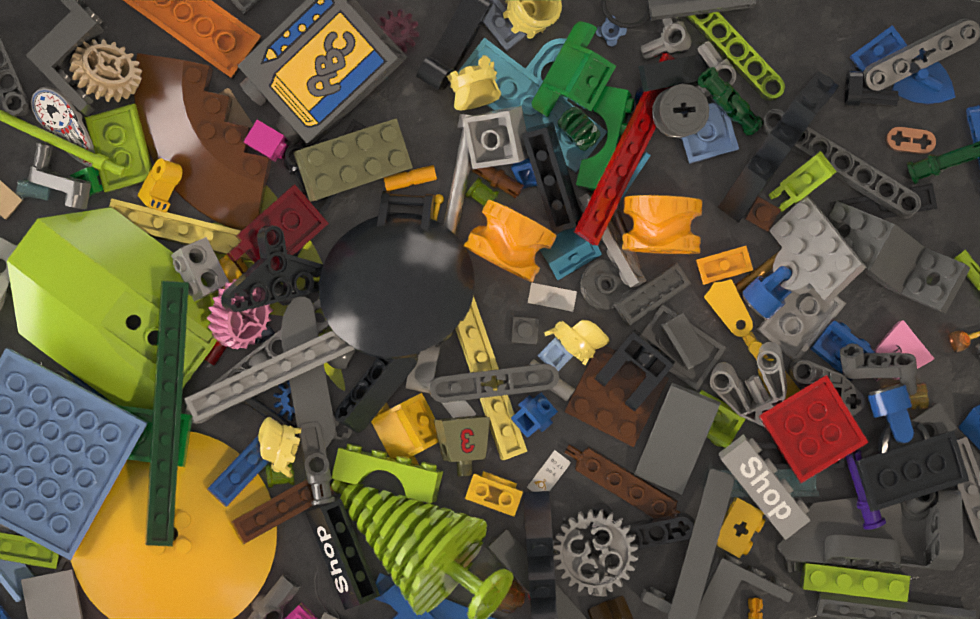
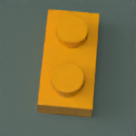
(724, 265)

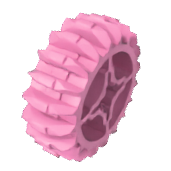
(238, 328)

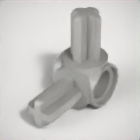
(664, 43)
(714, 60)

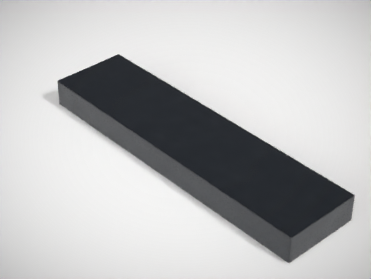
(864, 203)

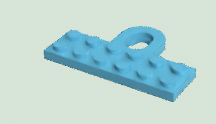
(520, 86)

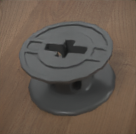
(681, 97)

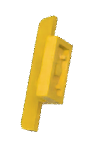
(406, 428)

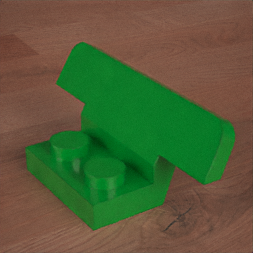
(575, 73)

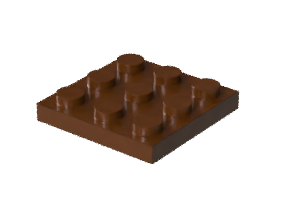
(605, 405)

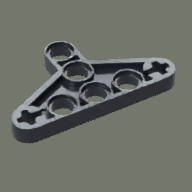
(265, 278)

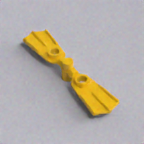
(730, 308)

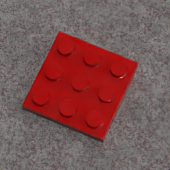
(813, 429)

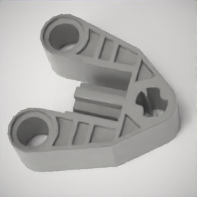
(735, 393)

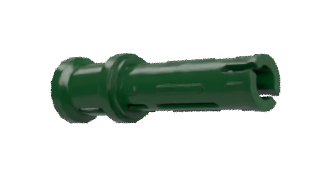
(936, 164)

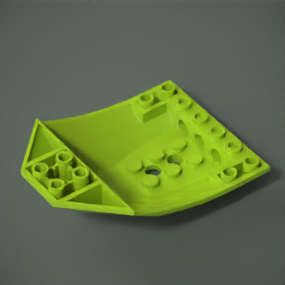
(78, 284)

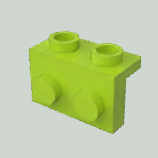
(724, 425)

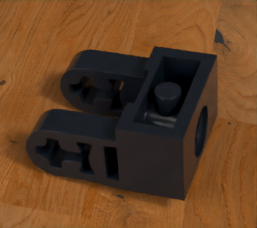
(647, 357)

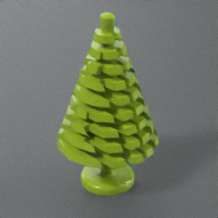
(424, 548)

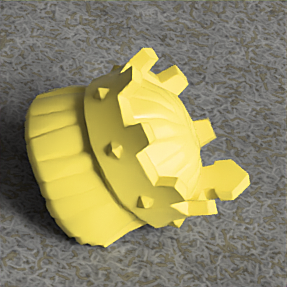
(532, 15)
(475, 85)
(581, 339)
(278, 445)

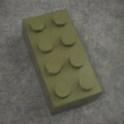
(353, 160)

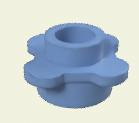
(611, 38)

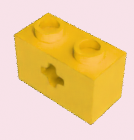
(738, 512)

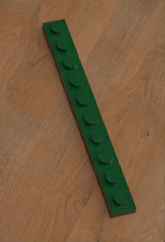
(166, 413)

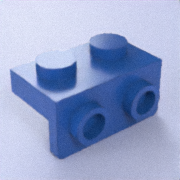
(833, 339)

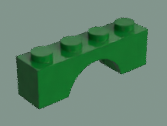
(613, 108)

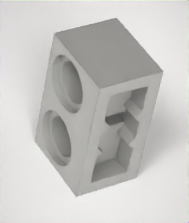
(206, 266)

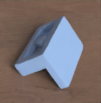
(11, 576)

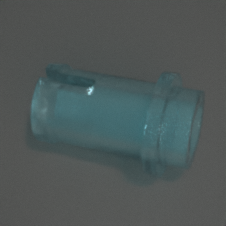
(31, 189)

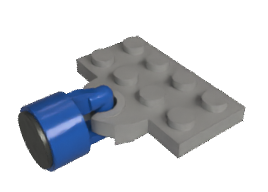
(809, 258)

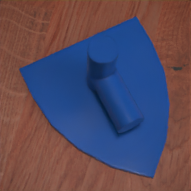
(927, 85)

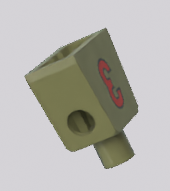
(463, 440)

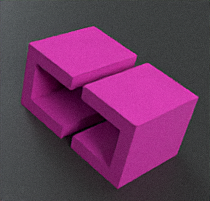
(266, 141)

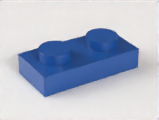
(878, 48)

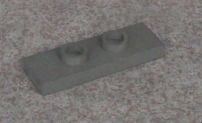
(652, 294)

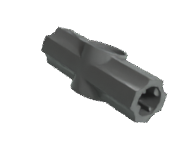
(271, 604)

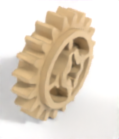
(106, 66)

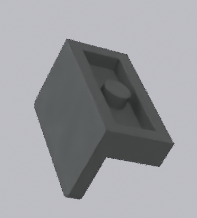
(685, 341)

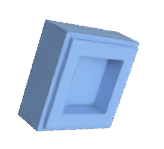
(555, 354)

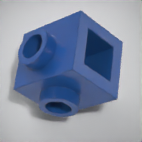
(534, 414)

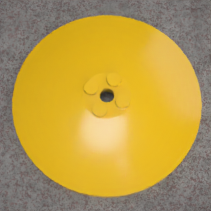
(207, 567)

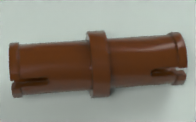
(500, 179)

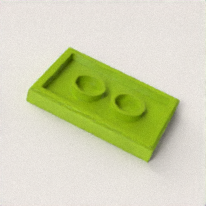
(120, 138)

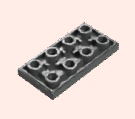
(677, 438)

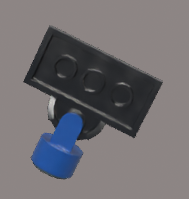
(908, 458)

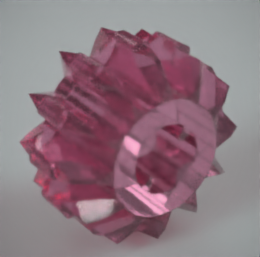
(399, 21)

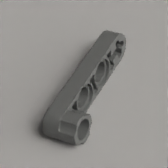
(7, 68)

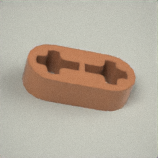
(910, 147)

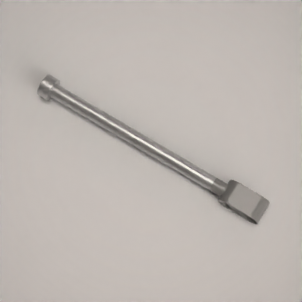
(425, 369)

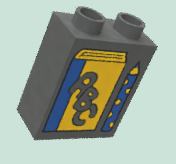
(319, 66)

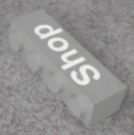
(764, 486)

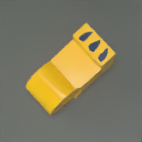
(160, 184)

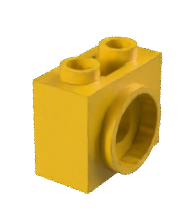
(494, 493)

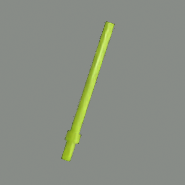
(98, 160)

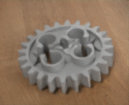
(573, 559)

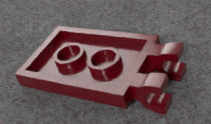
(291, 213)

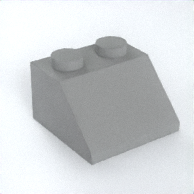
(496, 137)

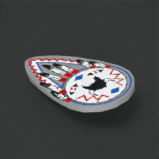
(60, 118)

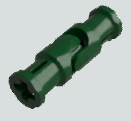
(730, 101)

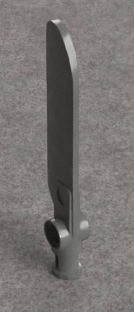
(310, 398)

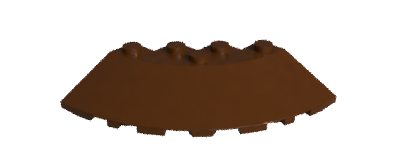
(193, 130)

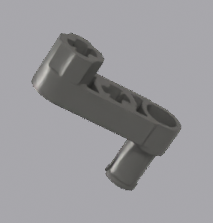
(76, 189)
(879, 365)

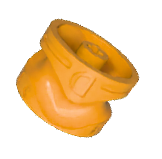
(662, 224)
(509, 240)

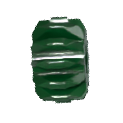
(579, 128)

